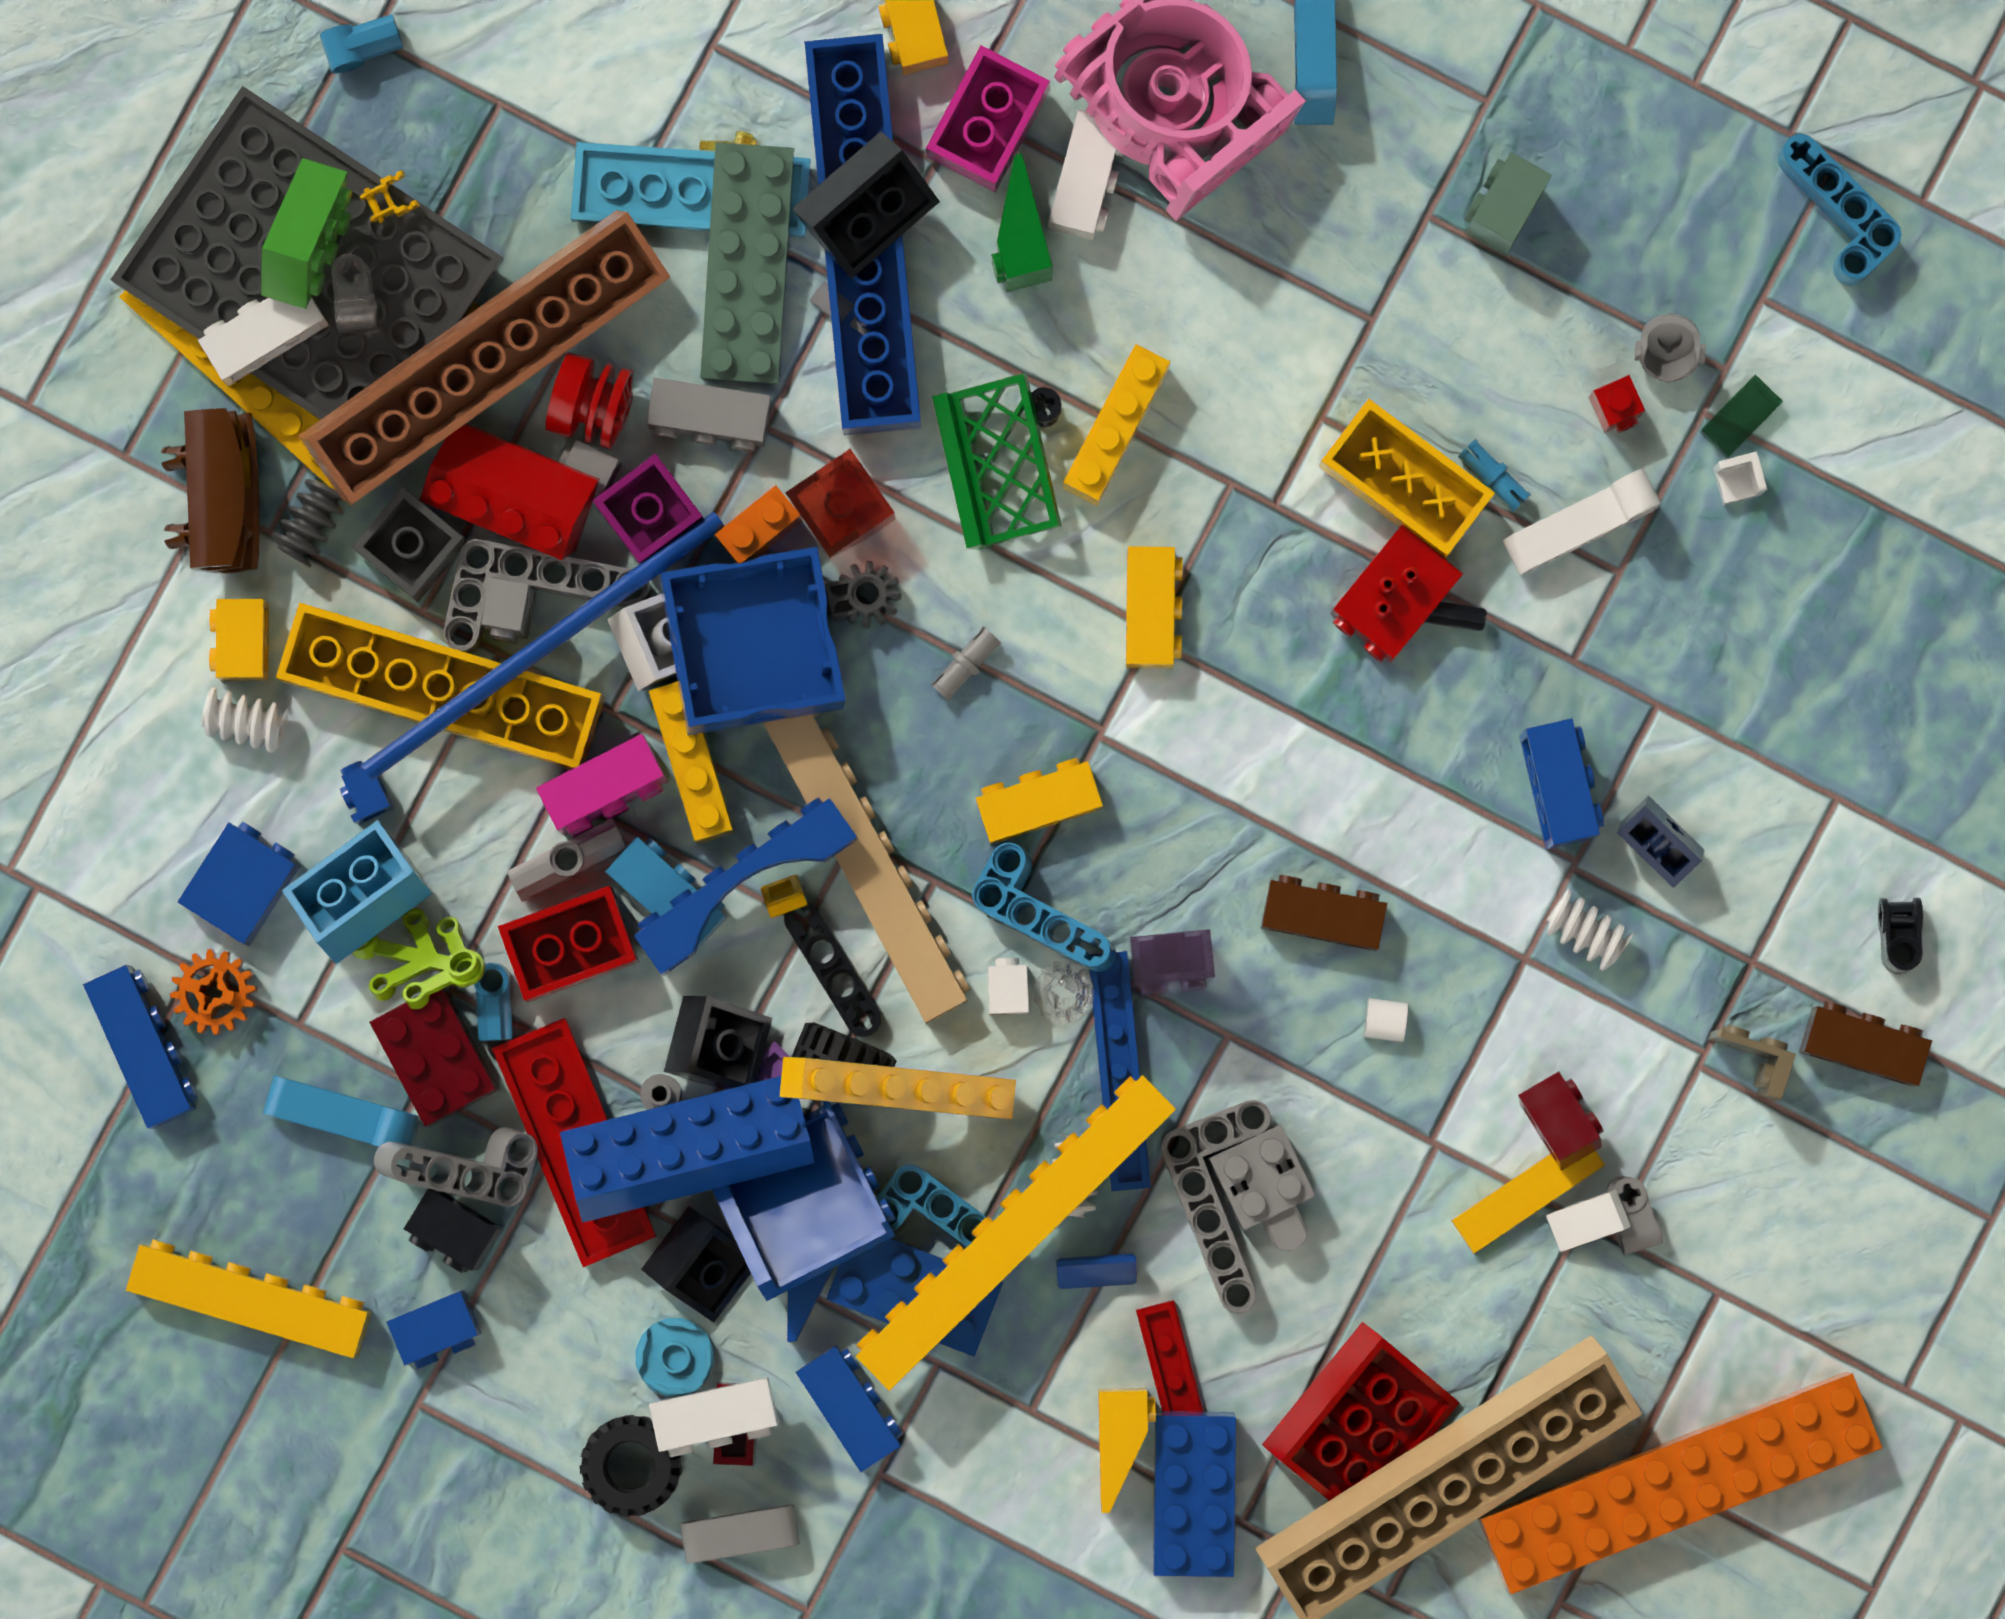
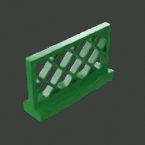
(964, 468)

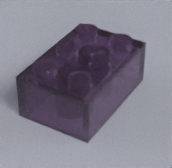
(1171, 961)

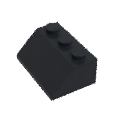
(866, 204)

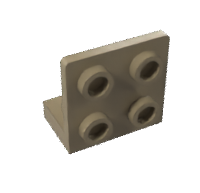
(1773, 1075)

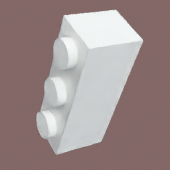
(1084, 181)
(258, 336)
(714, 1416)

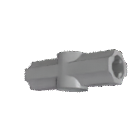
(543, 870)

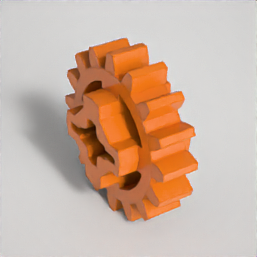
(219, 974)

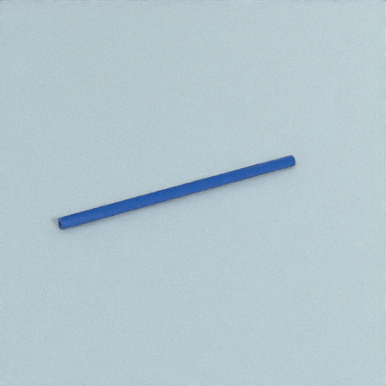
(542, 646)

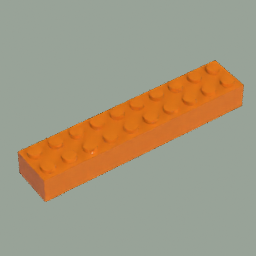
(1679, 1482)

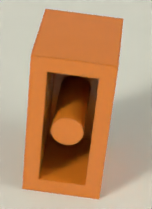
(759, 526)

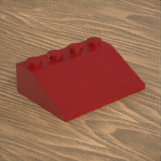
(1359, 1415)

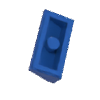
(1096, 1271)

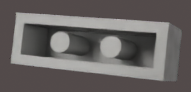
(708, 414)

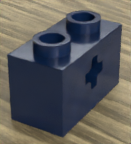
(1661, 841)

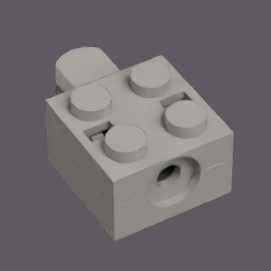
(1266, 1186)

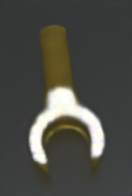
(740, 138)

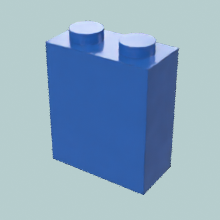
(239, 882)

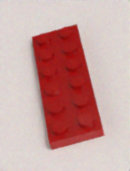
(555, 1096)

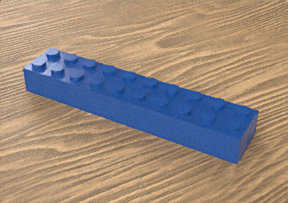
(875, 368)

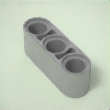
(740, 1533)

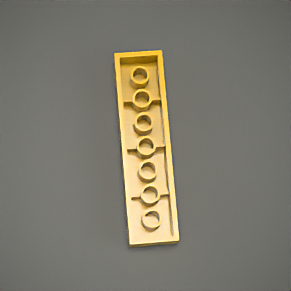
(418, 677)

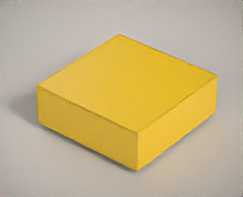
(783, 896)

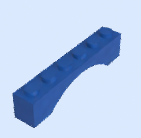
(677, 933)

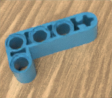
(1315, 61)
(1833, 202)
(1046, 917)
(339, 1113)
(922, 1202)

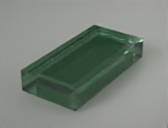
(1741, 416)

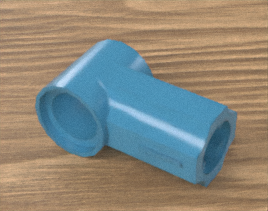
(351, 45)
(494, 1008)

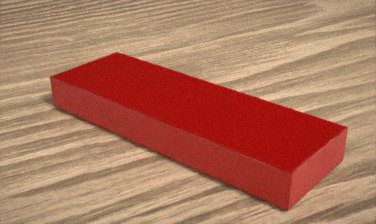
(1169, 1358)

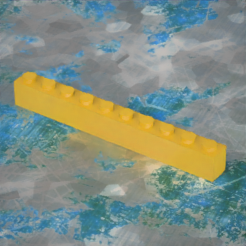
(1015, 1232)

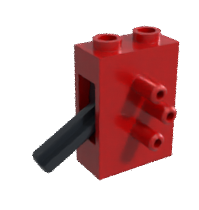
(1400, 594)

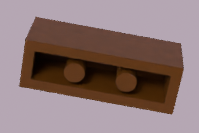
(1324, 913)
(1866, 1044)

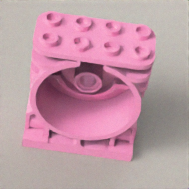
(1157, 126)

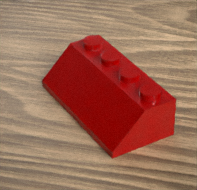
(510, 491)

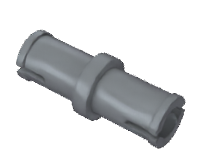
(966, 663)

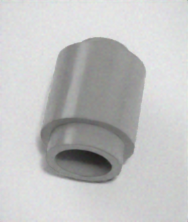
(673, 1088)

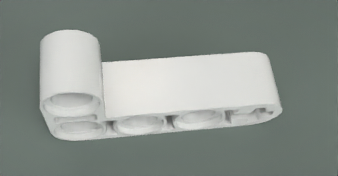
(1582, 522)

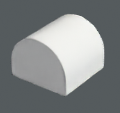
(1385, 1020)

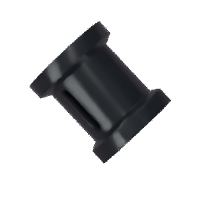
(1049, 396)

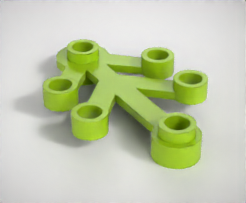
(423, 960)

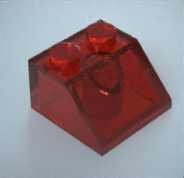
(841, 504)

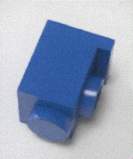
(366, 795)

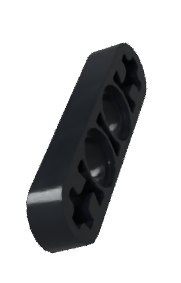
(828, 971)

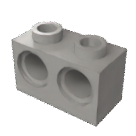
(508, 610)

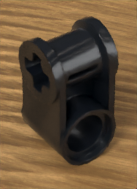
(1900, 931)

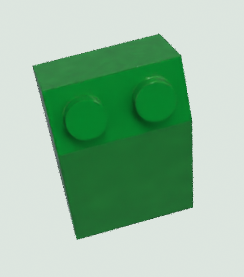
(1021, 244)

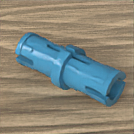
(1494, 475)

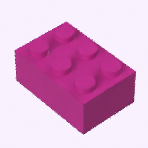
(988, 118)
(603, 786)

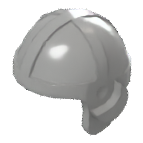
(1670, 347)

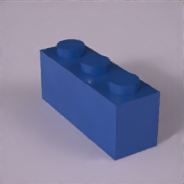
(850, 1407)

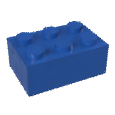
(1561, 783)

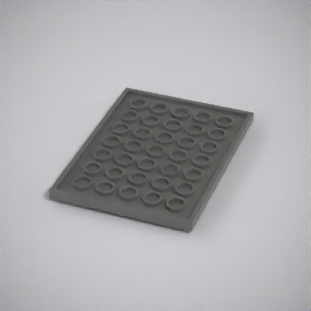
(207, 240)

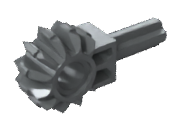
(843, 600)

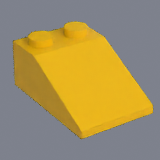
(1122, 1430)

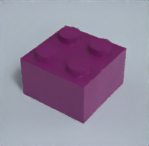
(647, 508)

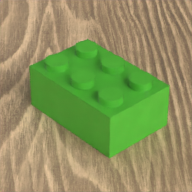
(305, 234)

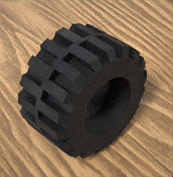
(827, 1044)
(598, 1480)

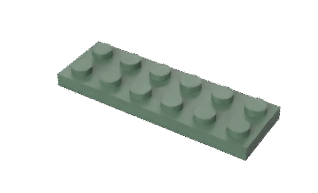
(747, 262)

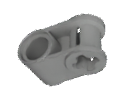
(1644, 1225)

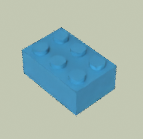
(356, 892)

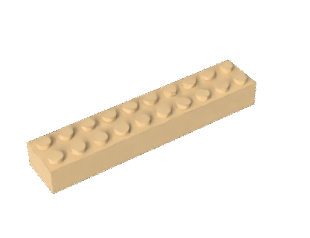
(1449, 1480)

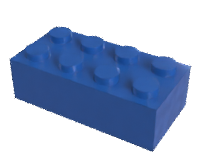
(888, 1274)
(1194, 1494)

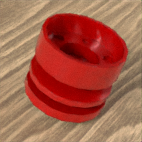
(589, 400)

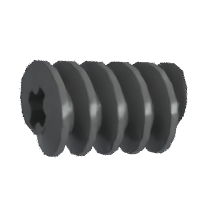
(308, 521)

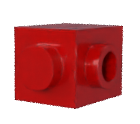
(1617, 405)

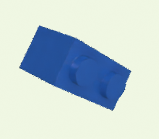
(435, 1328)

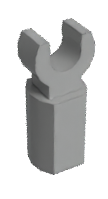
(821, 300)

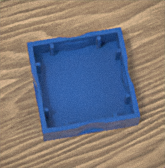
(752, 641)

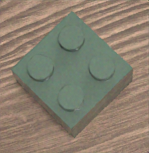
(1511, 197)

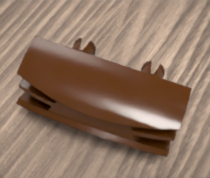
(220, 491)

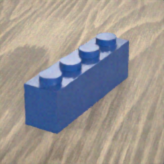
(140, 1046)

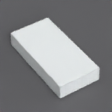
(1588, 1220)

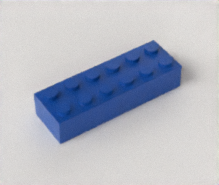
(685, 1148)

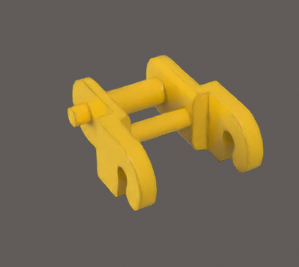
(379, 215)

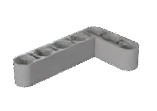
(535, 576)
(1208, 1197)

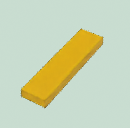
(1521, 1199)

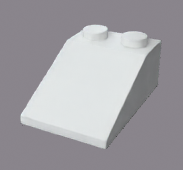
(645, 641)

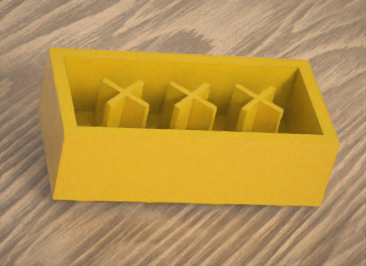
(1406, 478)

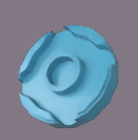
(674, 1357)

